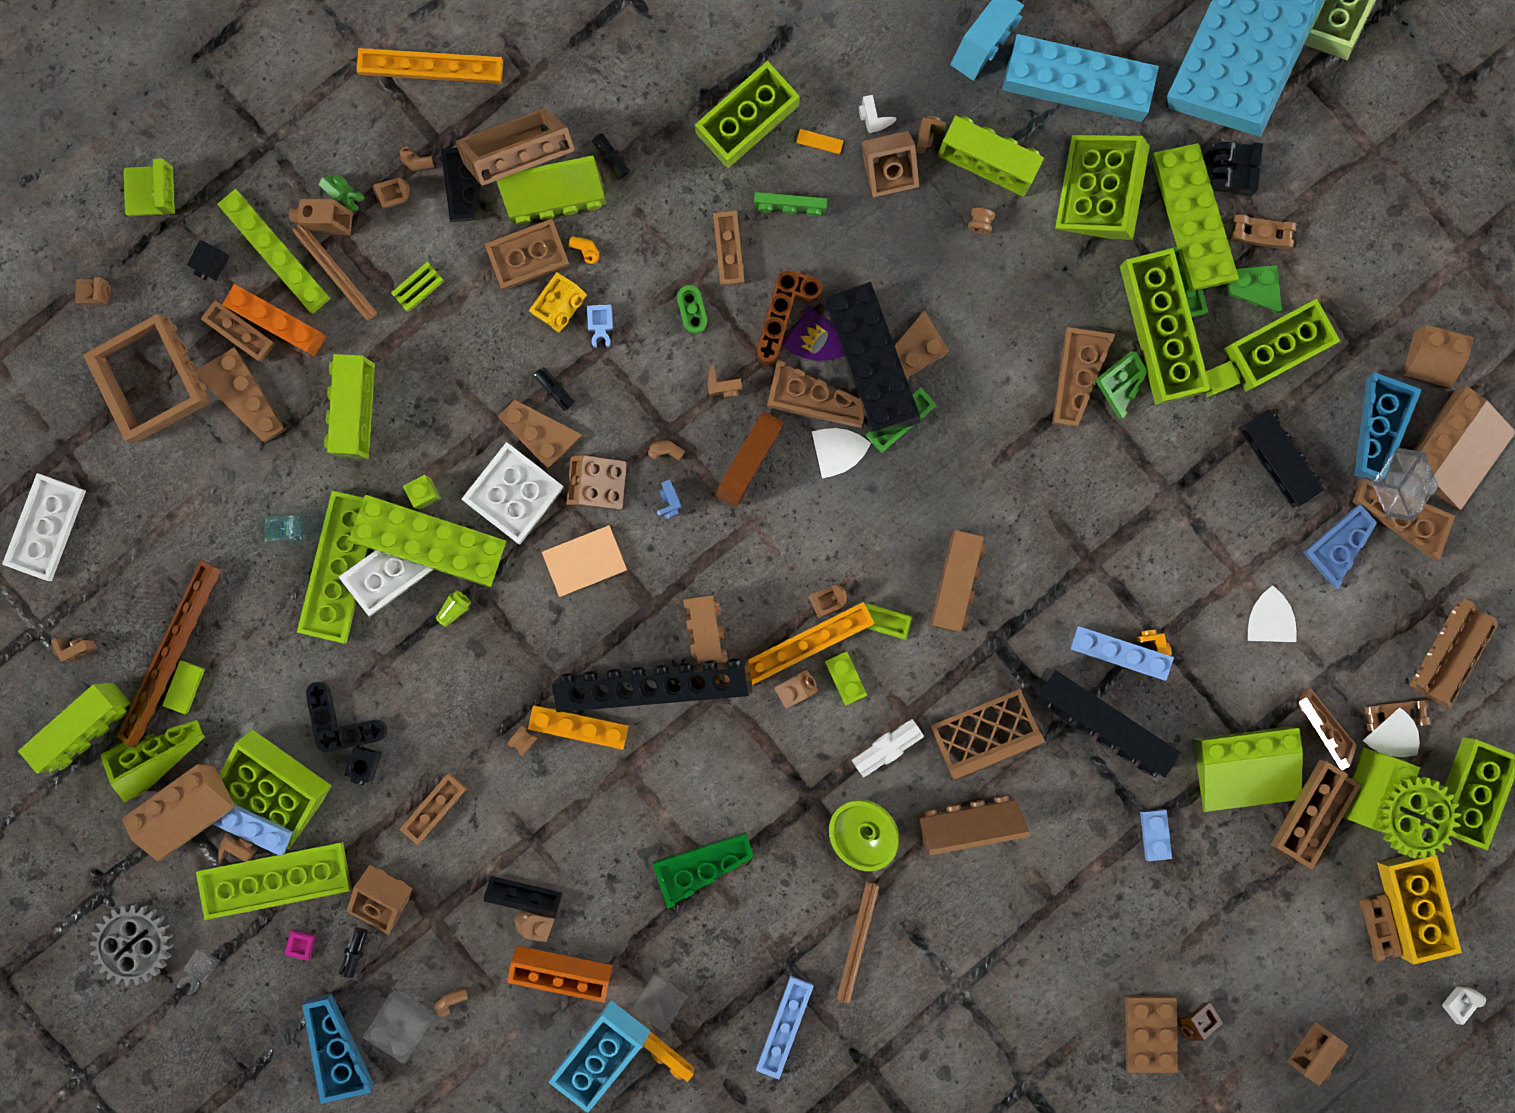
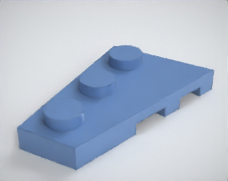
(1338, 547)

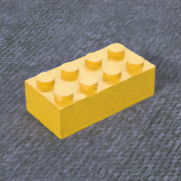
(1419, 908)

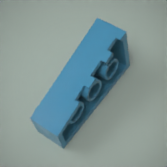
(1383, 422)
(335, 1056)

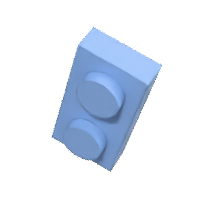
(1156, 835)

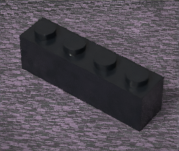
(1281, 458)

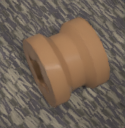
(981, 221)
(522, 741)

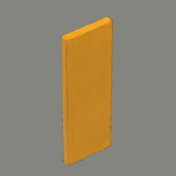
(819, 141)

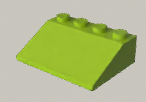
(1103, 185)
(552, 190)
(1249, 768)
(272, 784)

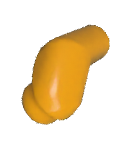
(588, 248)

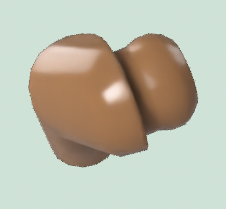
(449, 999)

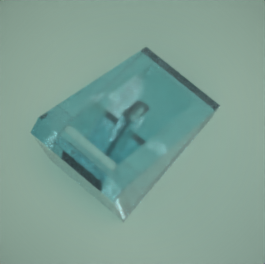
(284, 529)

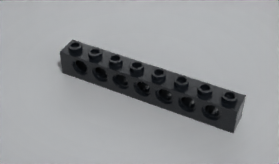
(569, 699)

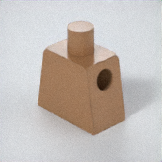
(322, 216)

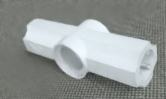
(887, 748)

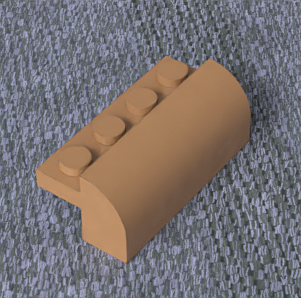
(1454, 653)
(1315, 814)

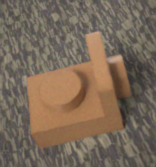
(925, 134)
(92, 291)
(72, 651)

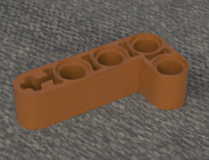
(781, 318)
(749, 459)

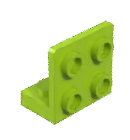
(149, 189)

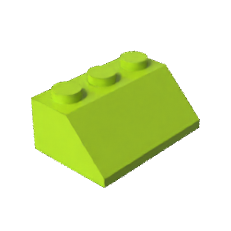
(1376, 775)

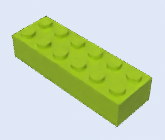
(1164, 326)

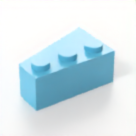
(985, 35)

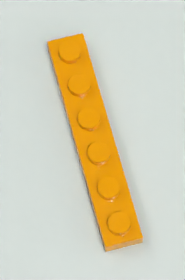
(429, 66)
(810, 642)

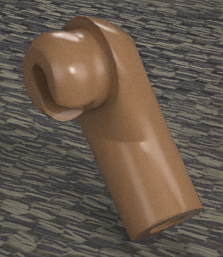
(414, 162)
(665, 447)

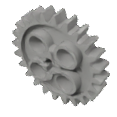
(118, 927)

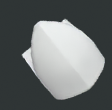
(868, 113)
(1463, 1003)

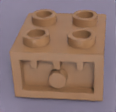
(596, 482)

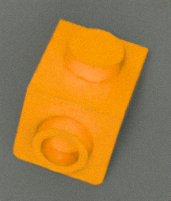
(1157, 641)

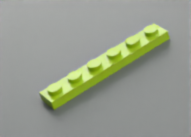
(274, 251)

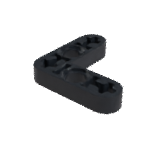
(331, 727)

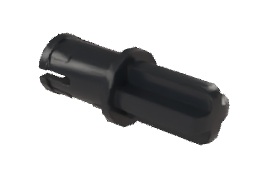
(610, 156)
(554, 388)
(353, 952)

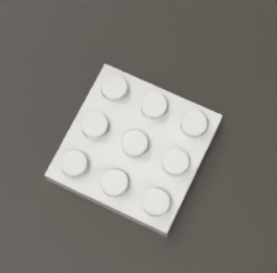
(513, 493)

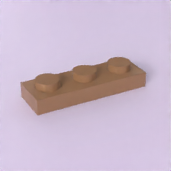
(728, 248)
(238, 331)
(433, 809)

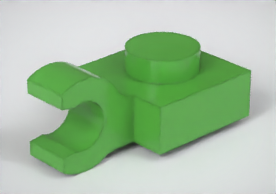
(338, 189)

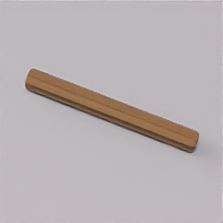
(335, 272)
(858, 942)

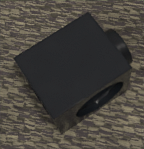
(372, 760)

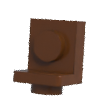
(1200, 1023)

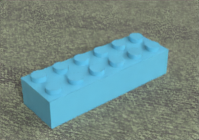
(1080, 78)

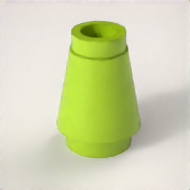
(454, 607)

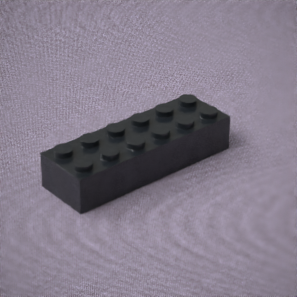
(872, 360)
(1109, 725)

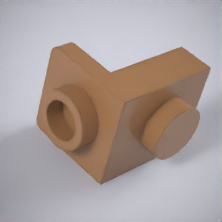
(796, 689)

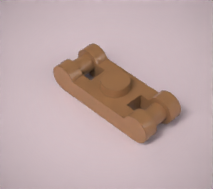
(1263, 232)
(1389, 708)
(1381, 928)

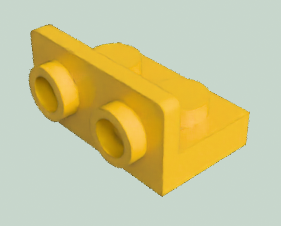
(558, 302)

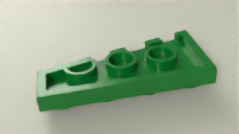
(692, 869)

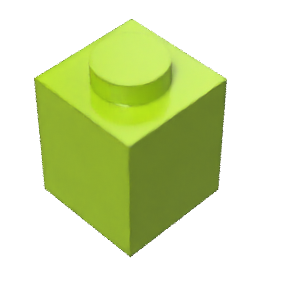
(1222, 378)
(422, 492)

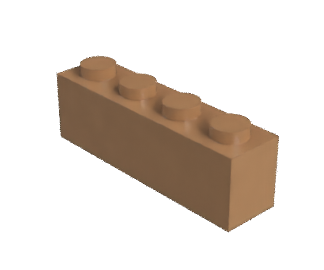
(957, 581)

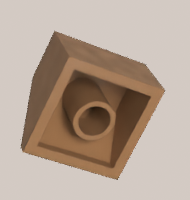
(891, 163)
(1437, 356)
(379, 899)
(1318, 1054)

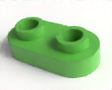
(692, 310)

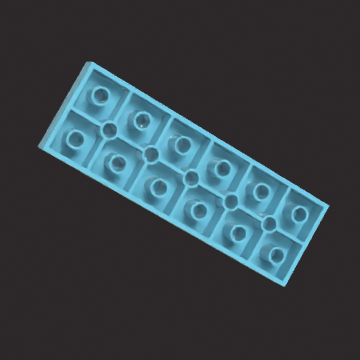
(1242, 61)

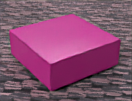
(300, 945)

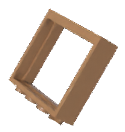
(514, 146)
(114, 396)

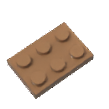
(527, 254)
(1151, 1034)

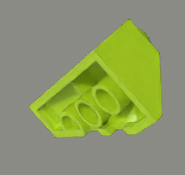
(140, 767)

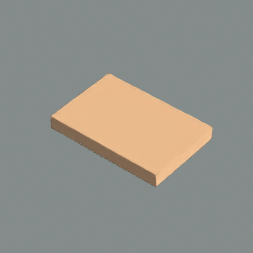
(584, 561)

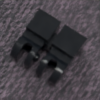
(1245, 175)

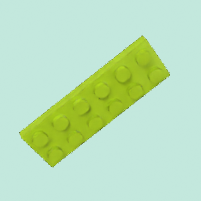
(1194, 217)
(427, 541)
(328, 602)
(273, 880)

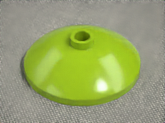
(857, 844)

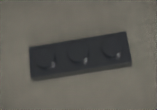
(522, 897)

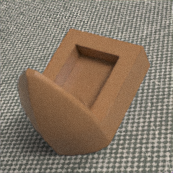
(392, 192)
(726, 388)
(828, 600)
(236, 846)
(533, 925)

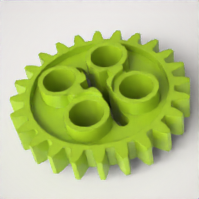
(1428, 796)

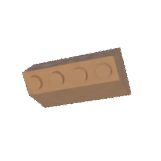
(179, 811)

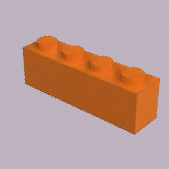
(274, 320)
(559, 974)

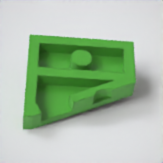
(1258, 287)
(1122, 382)

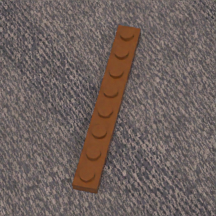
(168, 653)

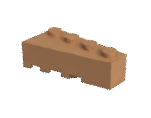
(705, 632)

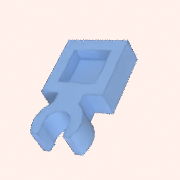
(600, 321)

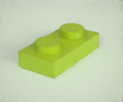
(846, 678)

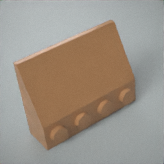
(1463, 444)
(972, 825)

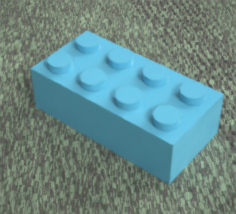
(599, 1056)

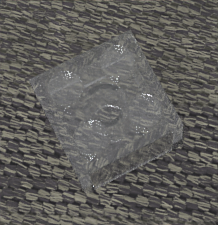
(1405, 484)
(399, 1026)

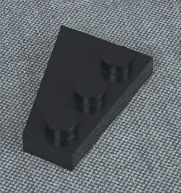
(461, 187)

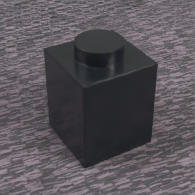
(207, 261)

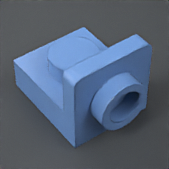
(669, 495)

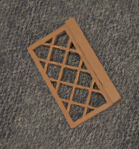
(996, 754)

